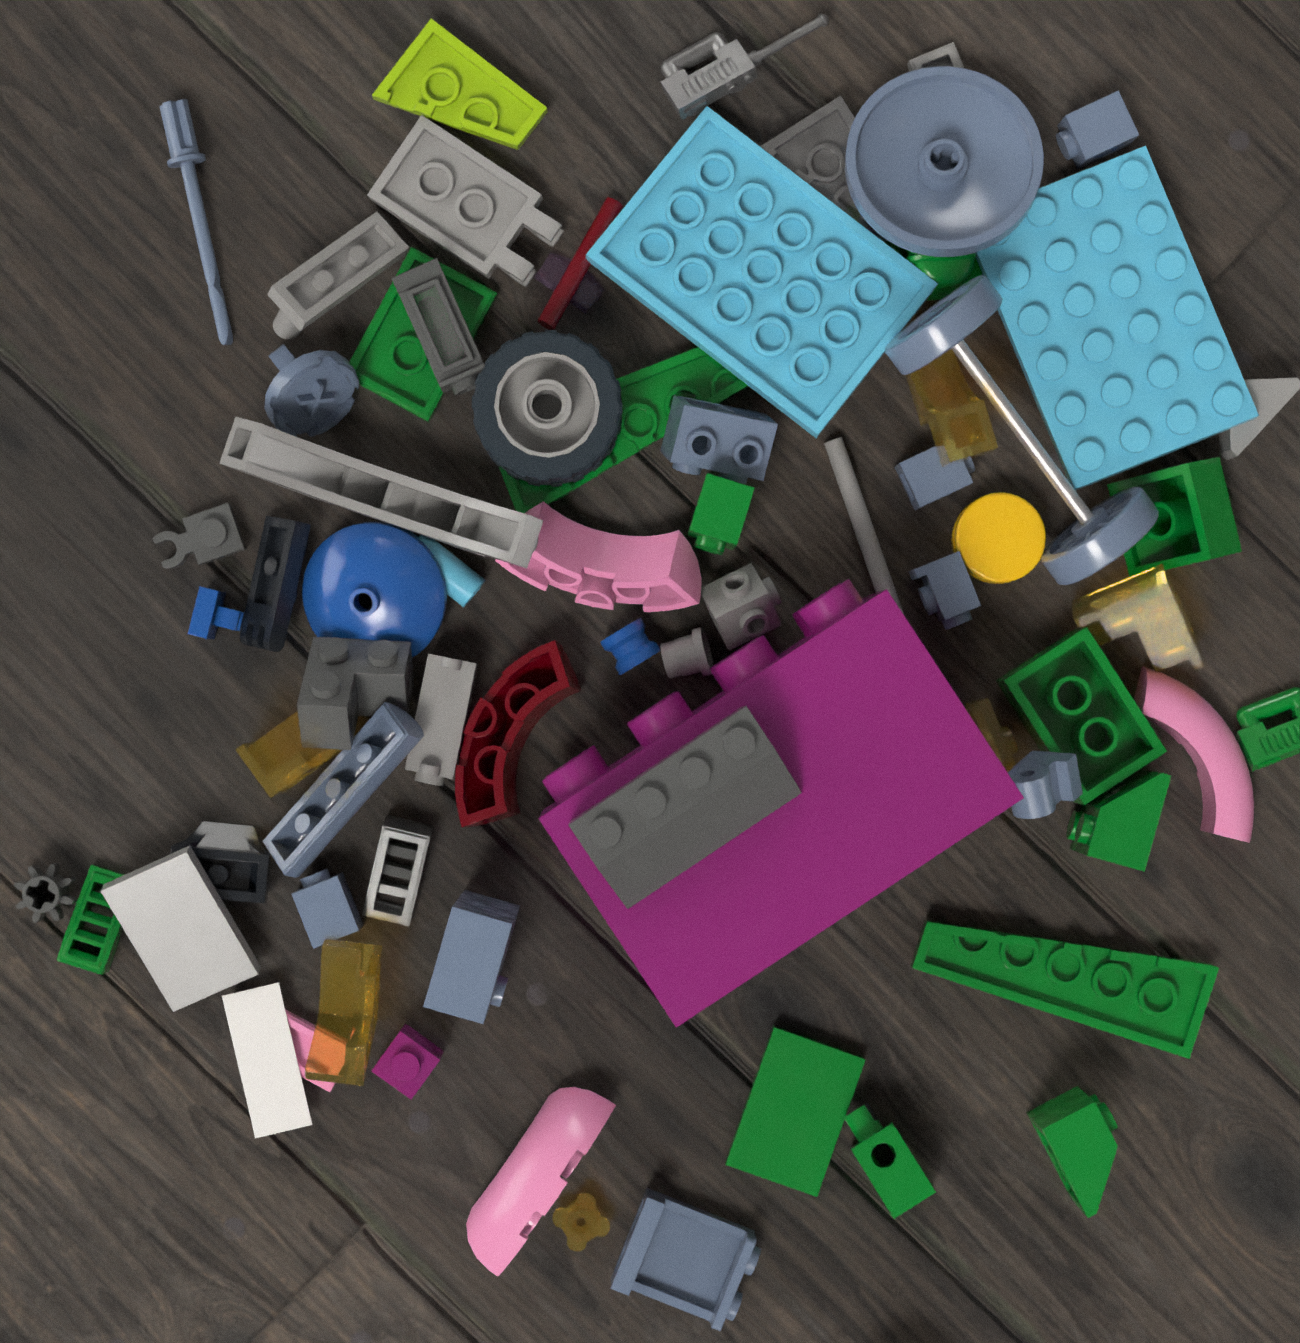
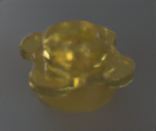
(584, 1208)

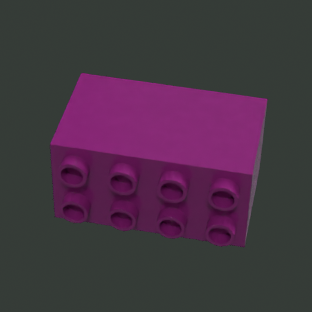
(884, 781)

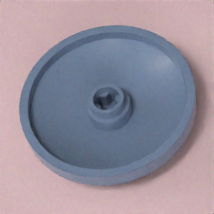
(944, 161)

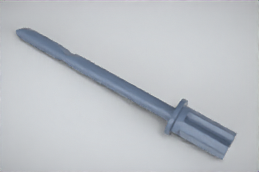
(184, 155)

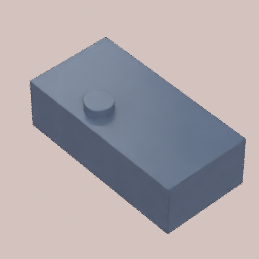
(472, 957)

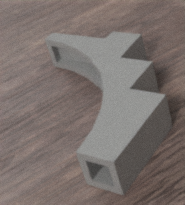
(381, 493)

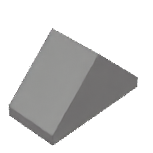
(1269, 398)

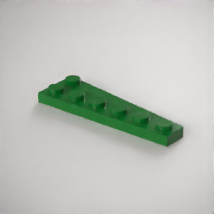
(645, 414)
(1109, 989)

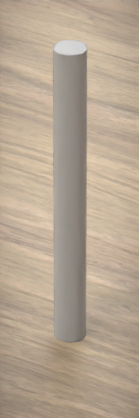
(860, 517)

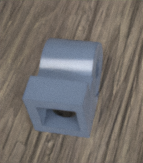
(1044, 782)

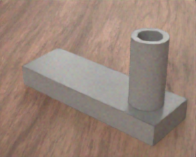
(334, 274)

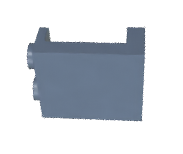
(686, 1258)

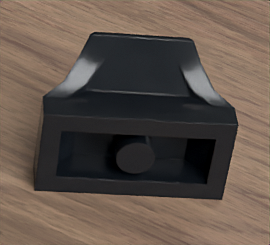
(231, 860)

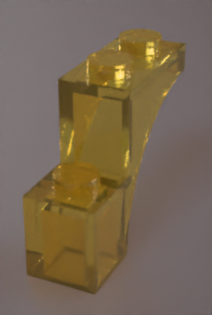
(952, 410)

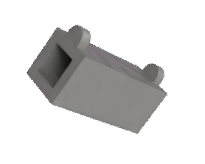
(443, 717)

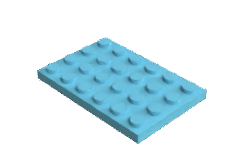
(761, 271)
(1114, 322)

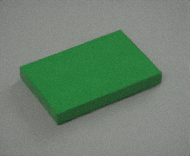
(390, 354)
(795, 1111)

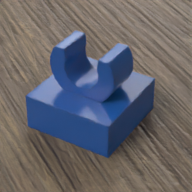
(210, 614)

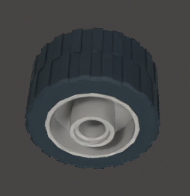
(547, 408)

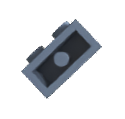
(718, 439)

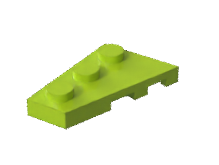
(460, 90)

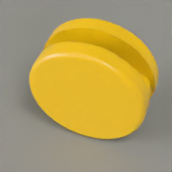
(999, 537)

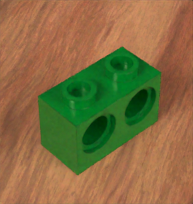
(719, 514)

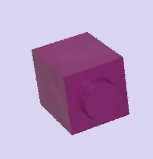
(408, 1061)

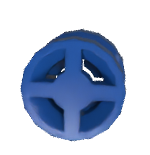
(630, 646)

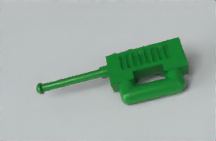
(1269, 746)

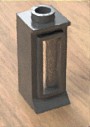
(440, 327)

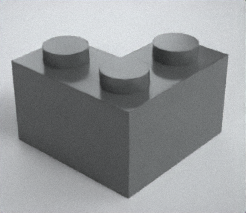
(350, 681)

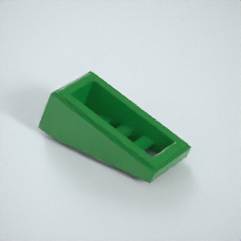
(68, 953)

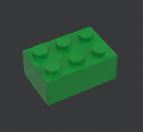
(1081, 707)

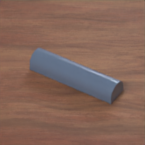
(342, 789)

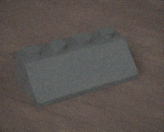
(685, 807)

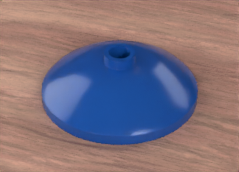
(387, 566)

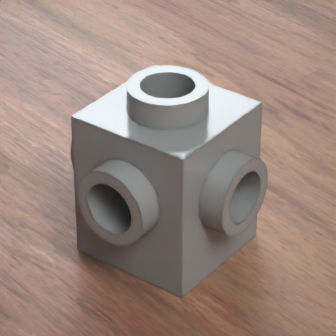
(742, 605)

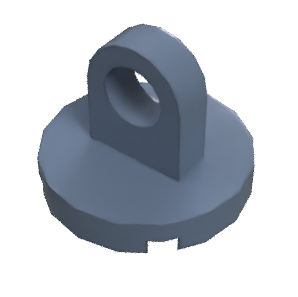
(309, 391)

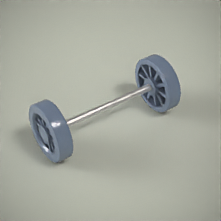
(1097, 533)

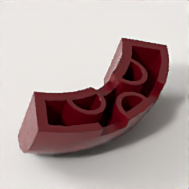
(500, 728)

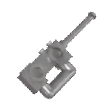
(725, 75)

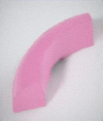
(610, 566)
(1212, 746)
(532, 1173)

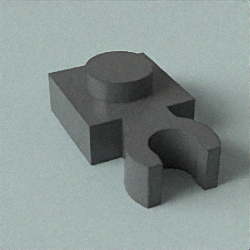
(207, 535)

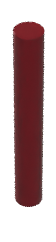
(578, 266)

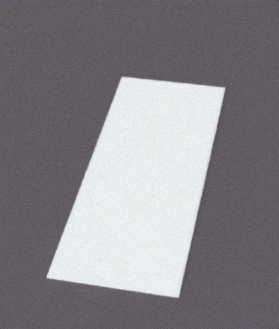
(267, 1060)

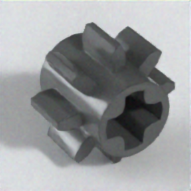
(34, 900)

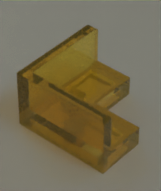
(1141, 605)
(280, 759)
(346, 1012)

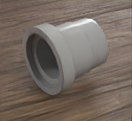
(688, 655)

